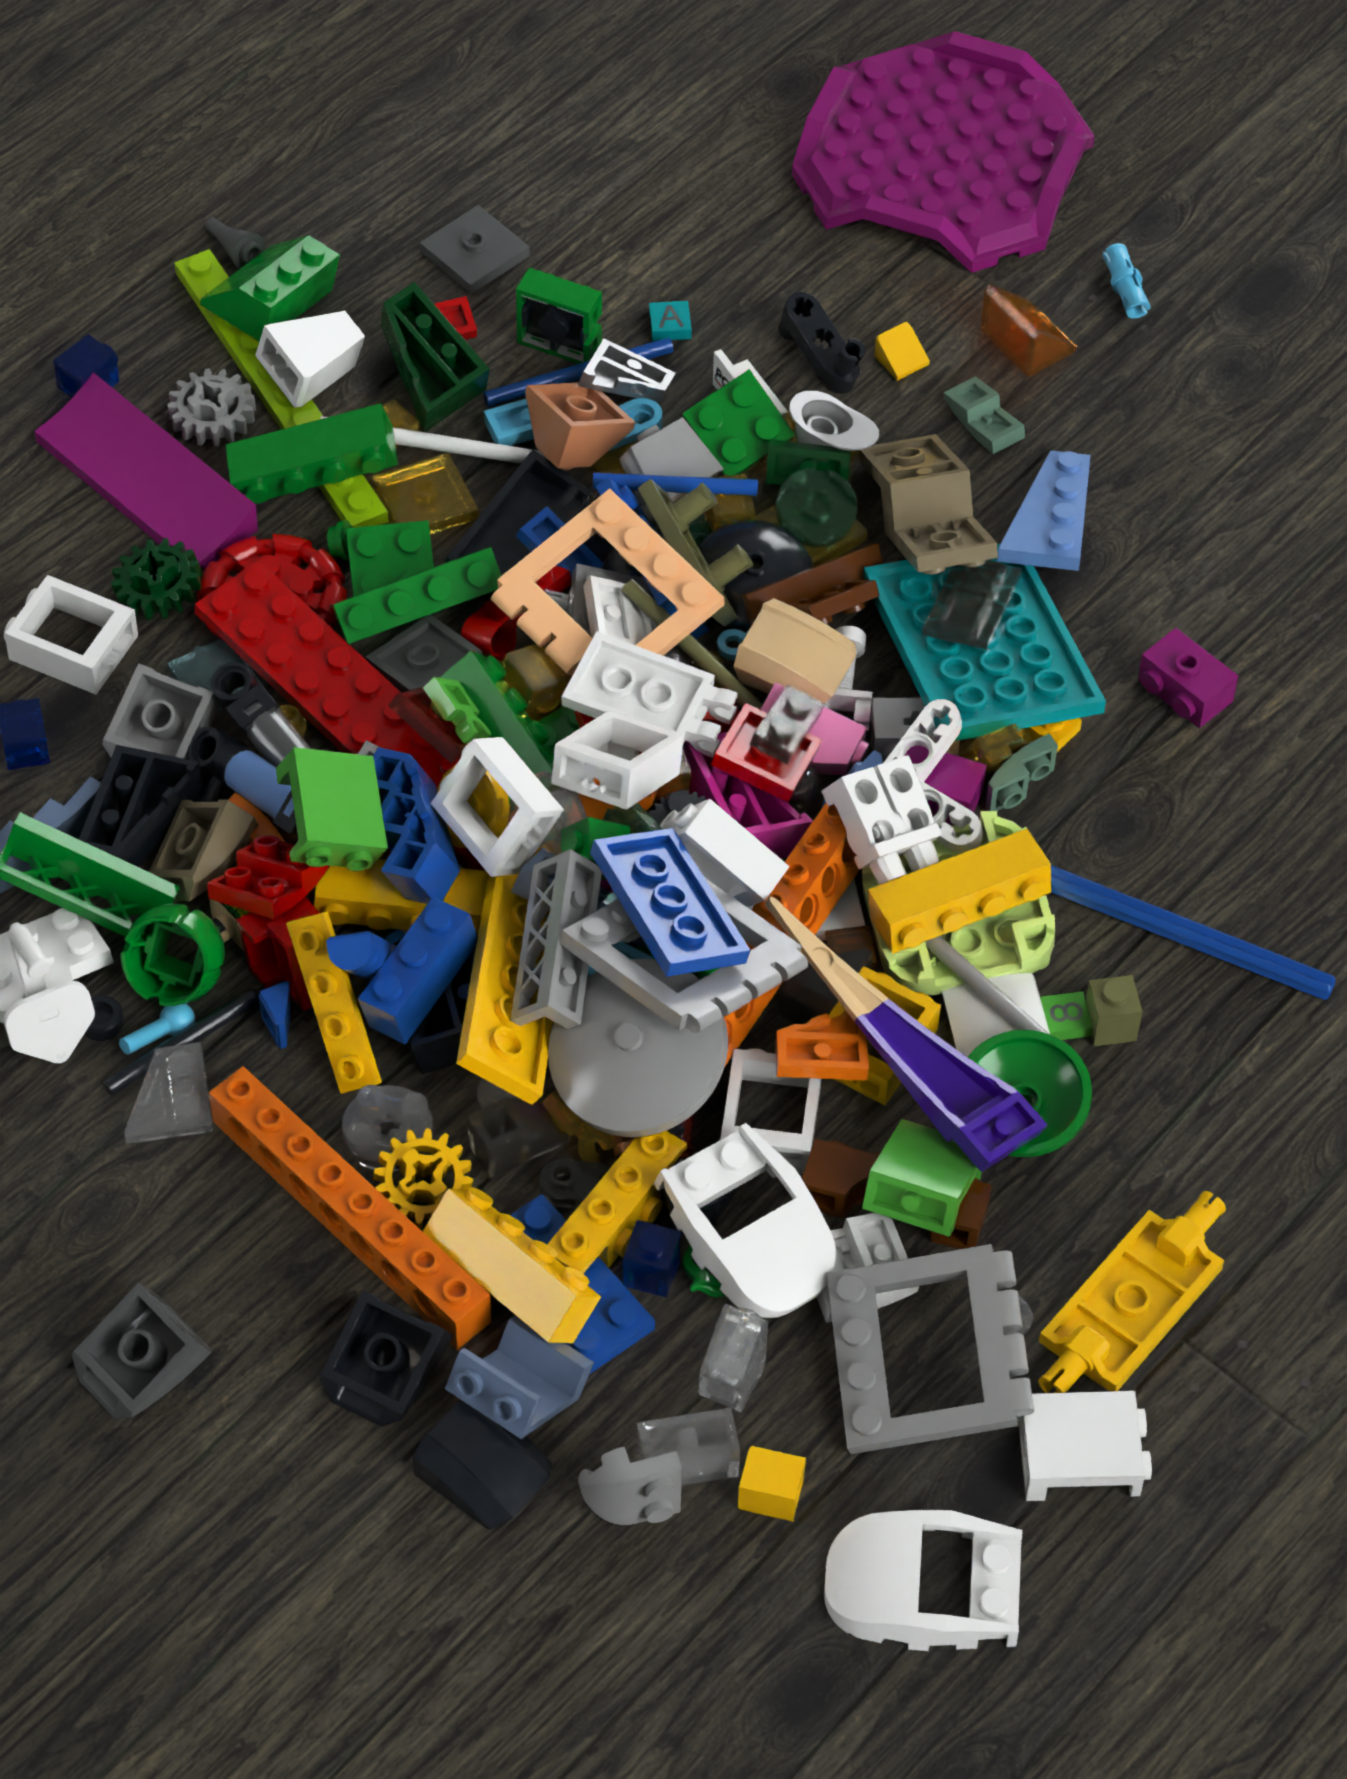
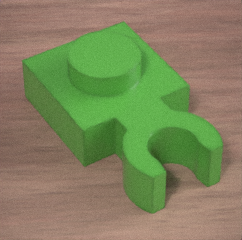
(454, 704)

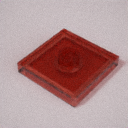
(416, 710)

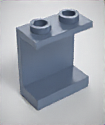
(521, 1380)

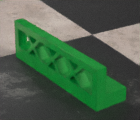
(88, 872)

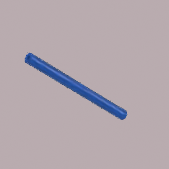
(568, 374)

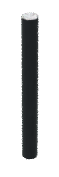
(191, 1034)

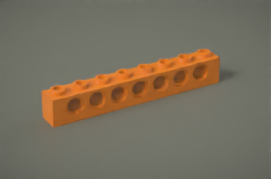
(810, 888)
(350, 1207)

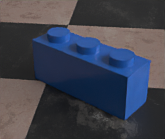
(418, 970)

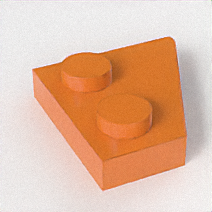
(822, 1049)

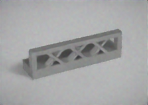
(559, 973)

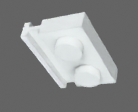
(613, 611)

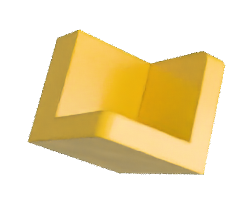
(771, 1483)

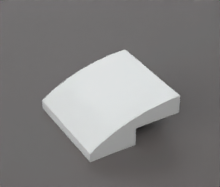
(976, 1020)
(862, 1243)

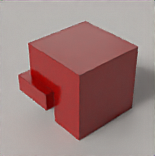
(271, 950)

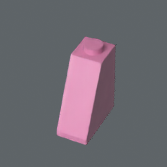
(841, 738)

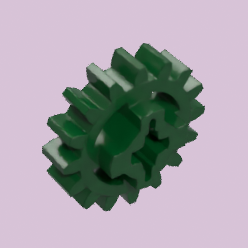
(157, 578)

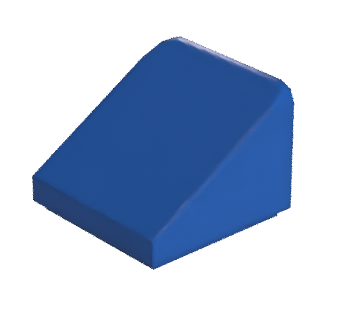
(276, 1011)

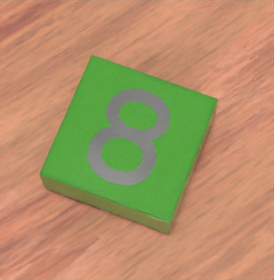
(1067, 1015)

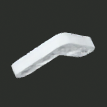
(944, 737)

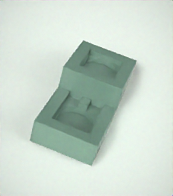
(980, 413)

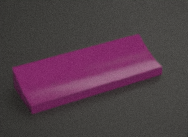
(147, 472)

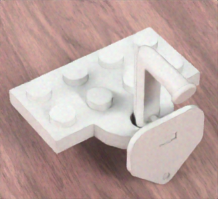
(38, 999)

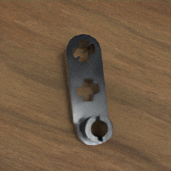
(804, 322)

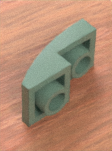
(1011, 780)

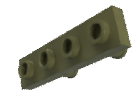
(674, 523)

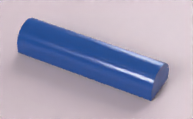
(359, 953)

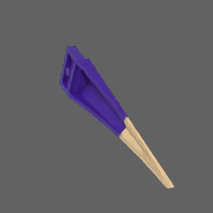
(954, 1092)

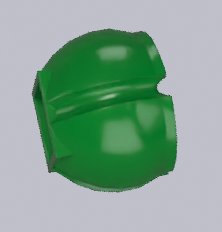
(161, 975)

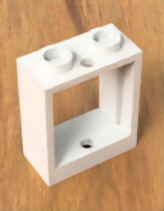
(79, 670)
(610, 753)
(526, 829)
(727, 852)
(761, 1067)

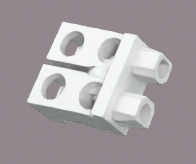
(886, 818)

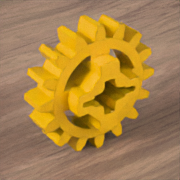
(412, 1162)

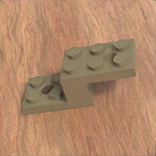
(928, 504)

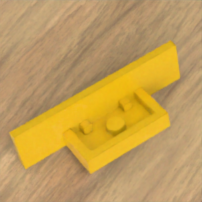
(334, 1004)
(623, 1196)

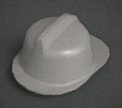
(829, 422)

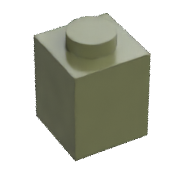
(1113, 1010)

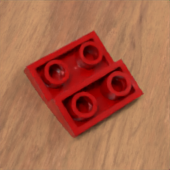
(265, 879)

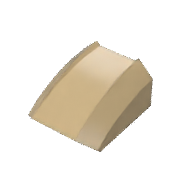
(793, 651)

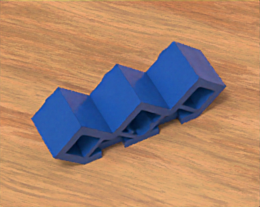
(418, 837)

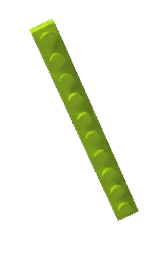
(351, 498)

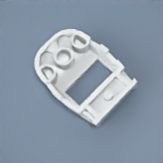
(770, 1262)
(876, 1580)

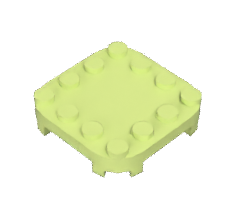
(997, 945)

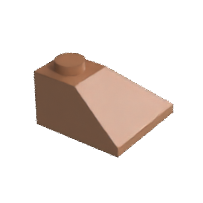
(574, 423)

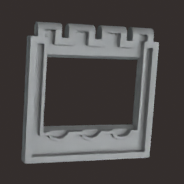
(705, 1001)
(861, 1353)

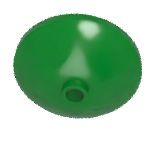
(1049, 1079)

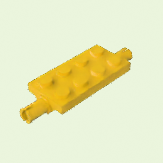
(1133, 1299)

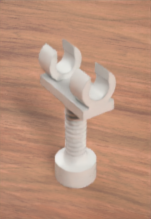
(845, 698)

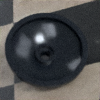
(765, 543)

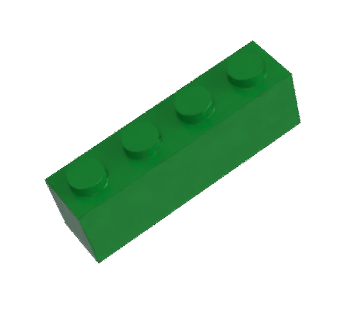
(312, 454)
(417, 595)
(503, 709)

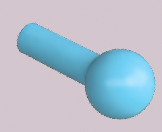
(172, 1021)

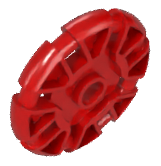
(289, 554)

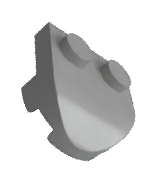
(633, 1491)

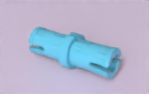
(1126, 280)

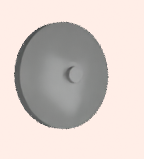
(631, 1067)

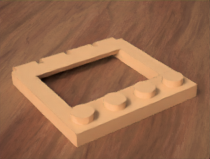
(640, 547)

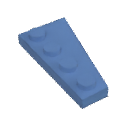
(1051, 516)

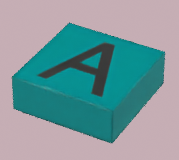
(670, 320)

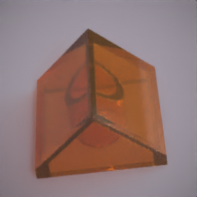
(1022, 331)

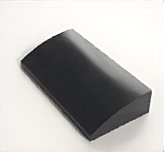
(525, 494)

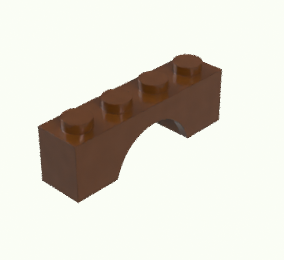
(839, 1181)

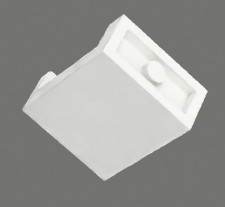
(1083, 1442)

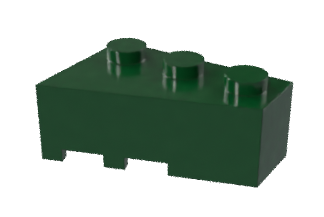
(431, 356)

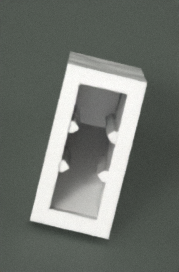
(309, 353)

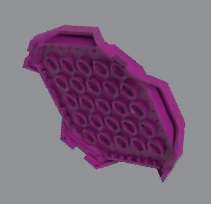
(944, 145)

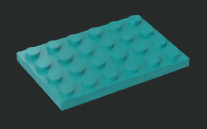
(1022, 678)

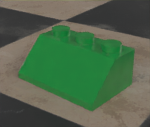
(275, 285)

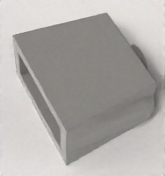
(670, 452)

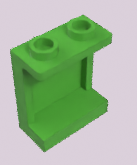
(334, 808)
(920, 1178)

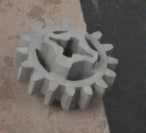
(211, 407)

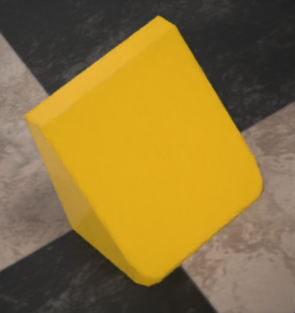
(900, 351)

